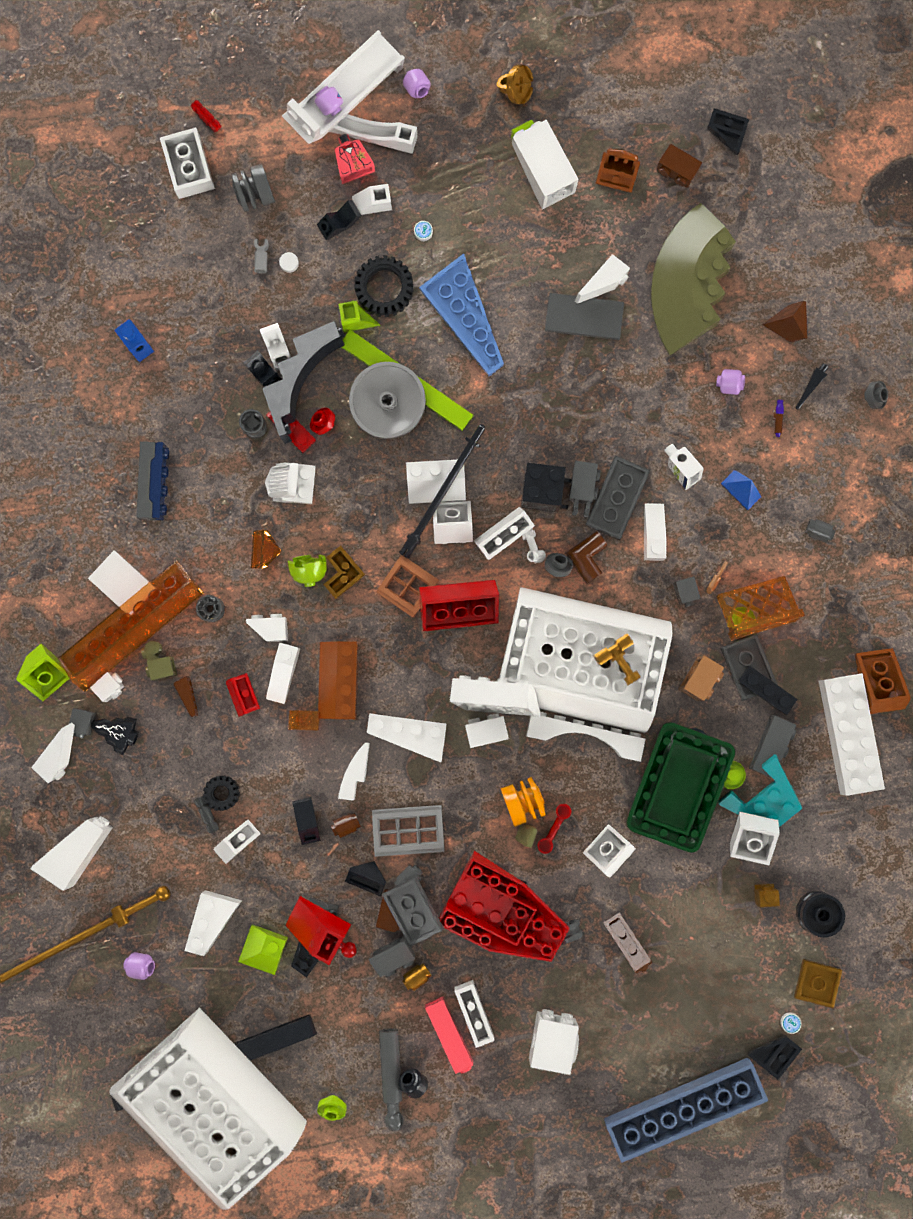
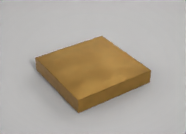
(818, 983)

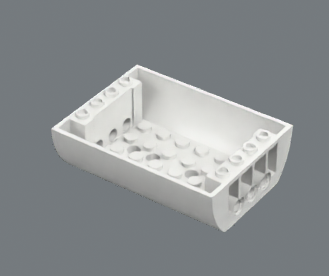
(579, 684)
(228, 1100)

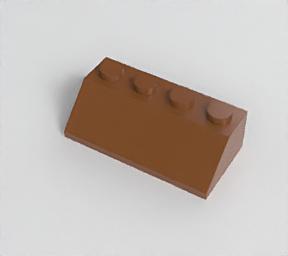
(338, 680)

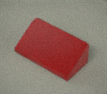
(242, 694)

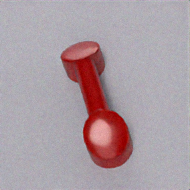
(546, 845)

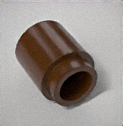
(345, 825)

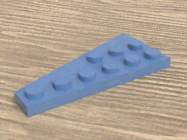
(460, 306)

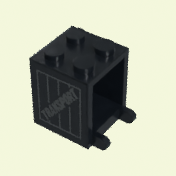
(543, 487)

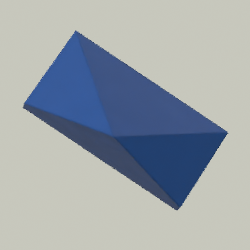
(741, 489)

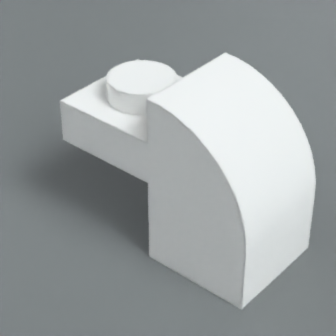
(275, 344)

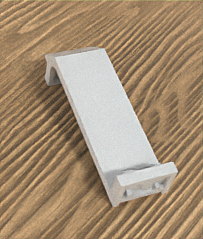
(353, 82)

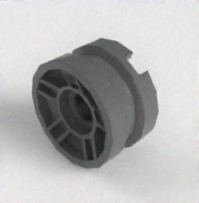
(202, 610)
(574, 932)

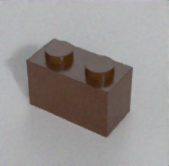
(678, 166)

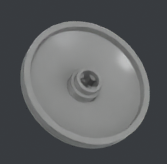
(386, 382)

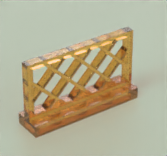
(764, 623)

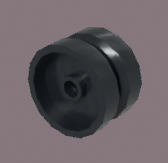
(832, 914)

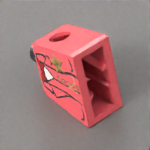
(352, 159)

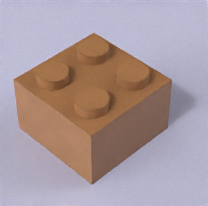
(701, 678)

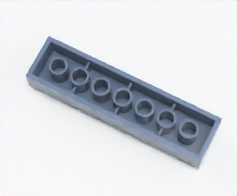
(685, 1109)

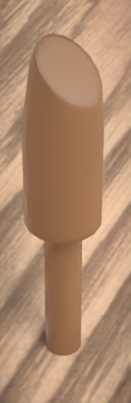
(715, 580)

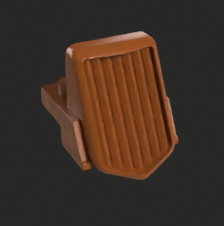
(618, 169)

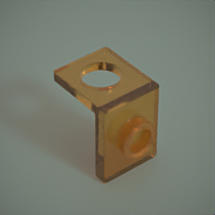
(304, 720)

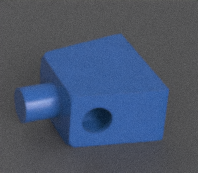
(133, 339)

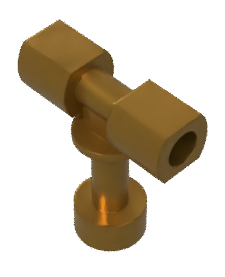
(616, 653)

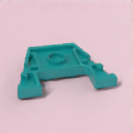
(775, 801)

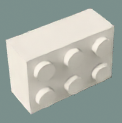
(187, 163)

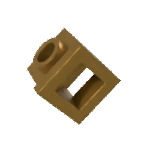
(766, 895)

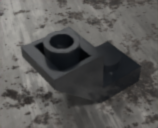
(339, 221)
(261, 369)
(306, 821)

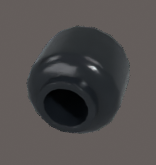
(413, 1083)

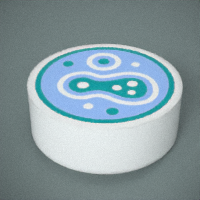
(423, 230)
(790, 1023)

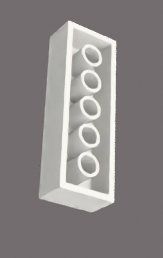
(851, 734)

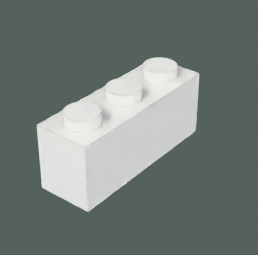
(504, 533)
(474, 1013)

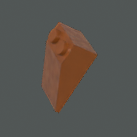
(883, 680)

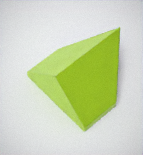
(355, 317)

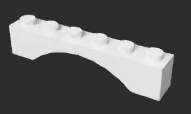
(391, 135)
(625, 746)

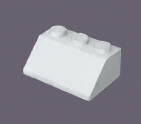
(427, 477)

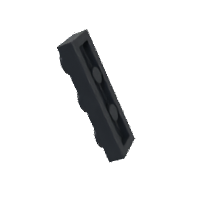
(767, 690)

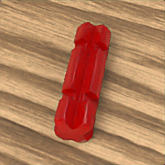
(206, 116)

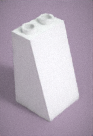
(544, 163)
(72, 855)

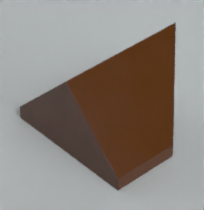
(790, 322)

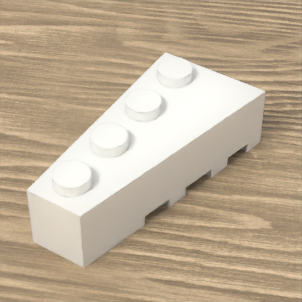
(415, 735)

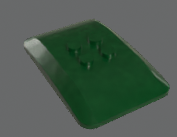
(680, 787)

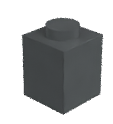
(687, 591)
(82, 720)

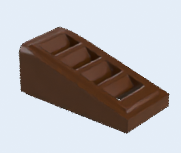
(186, 693)

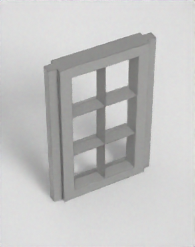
(409, 848)

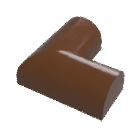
(582, 556)

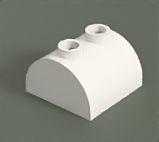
(609, 850)

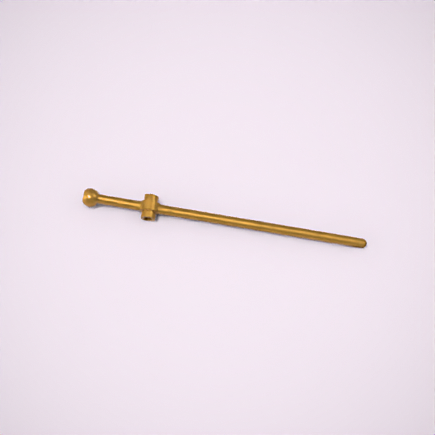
(118, 916)

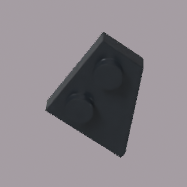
(728, 129)
(776, 1055)

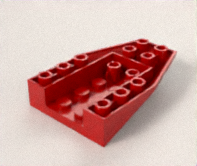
(501, 913)

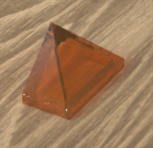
(263, 549)

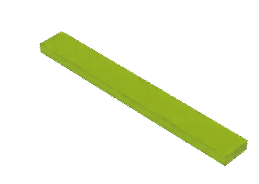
(434, 399)

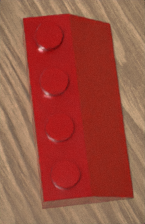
(459, 605)

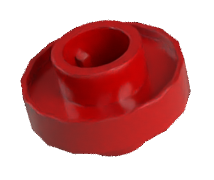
(322, 421)

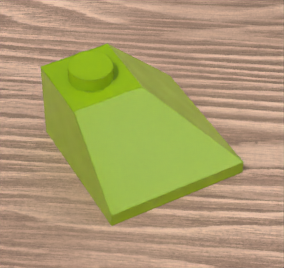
(42, 673)
(263, 949)

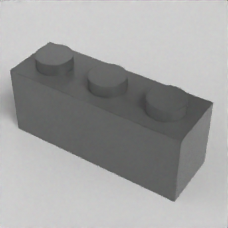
(773, 741)

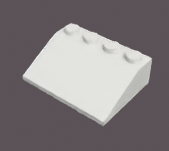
(495, 696)

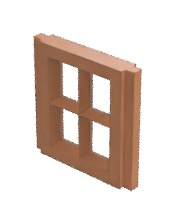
(397, 599)

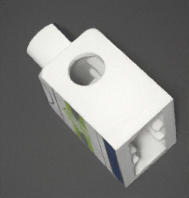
(684, 466)

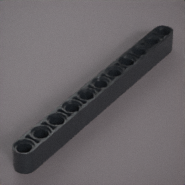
(269, 1041)

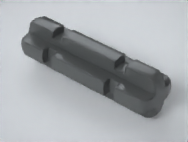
(206, 815)

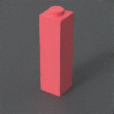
(449, 1035)

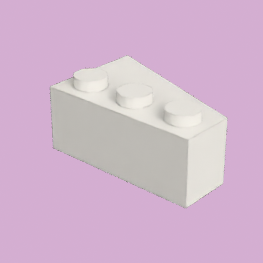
(209, 920)

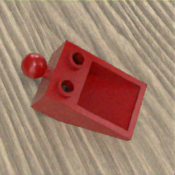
(320, 931)

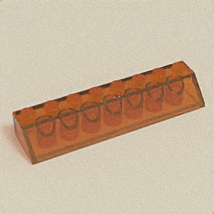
(124, 633)

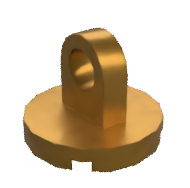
(517, 84)

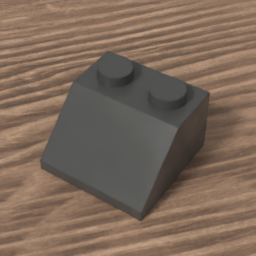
(391, 957)

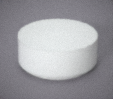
(289, 262)

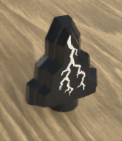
(118, 732)

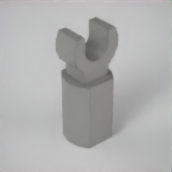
(261, 255)

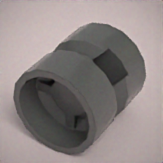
(253, 423)

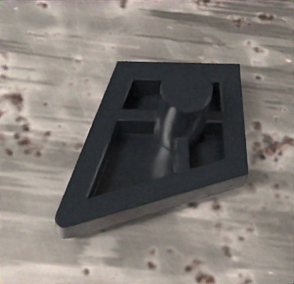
(303, 961)

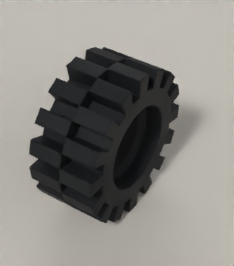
(211, 799)

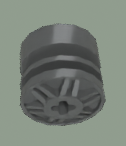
(252, 188)

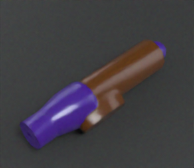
(778, 417)

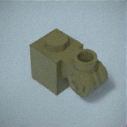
(157, 667)

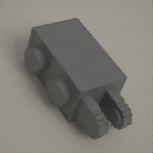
(583, 485)

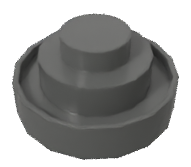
(876, 395)
(558, 565)

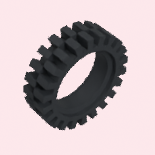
(382, 264)

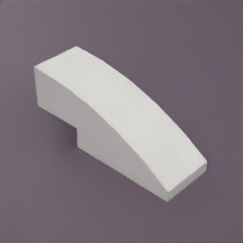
(355, 772)

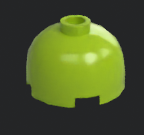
(307, 569)

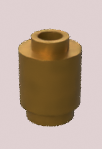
(416, 977)

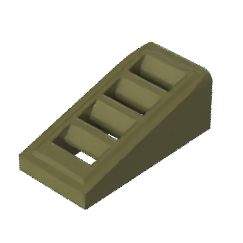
(526, 834)

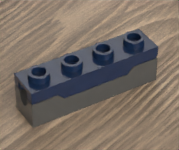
(152, 481)

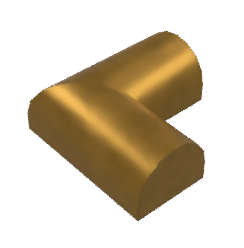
(347, 574)

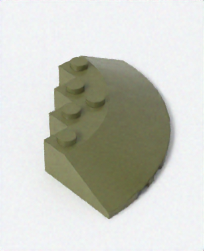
(688, 278)

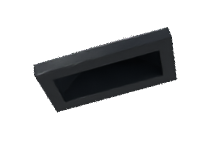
(367, 877)

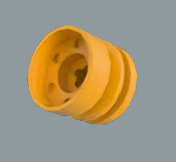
(523, 801)

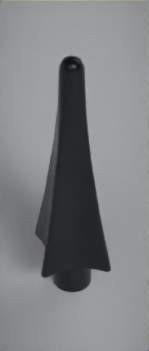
(816, 378)

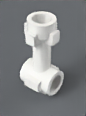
(534, 554)

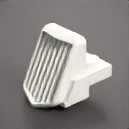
(291, 483)

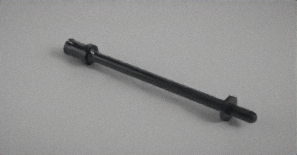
(414, 537)

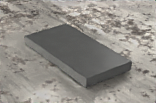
(589, 318)
(617, 497)

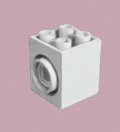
(554, 1042)

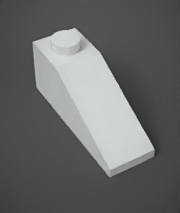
(605, 280)
(654, 532)
(282, 672)
(56, 755)

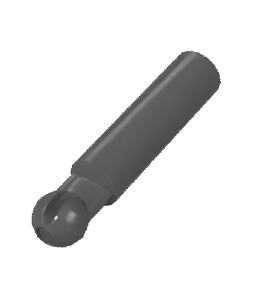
(390, 1077)

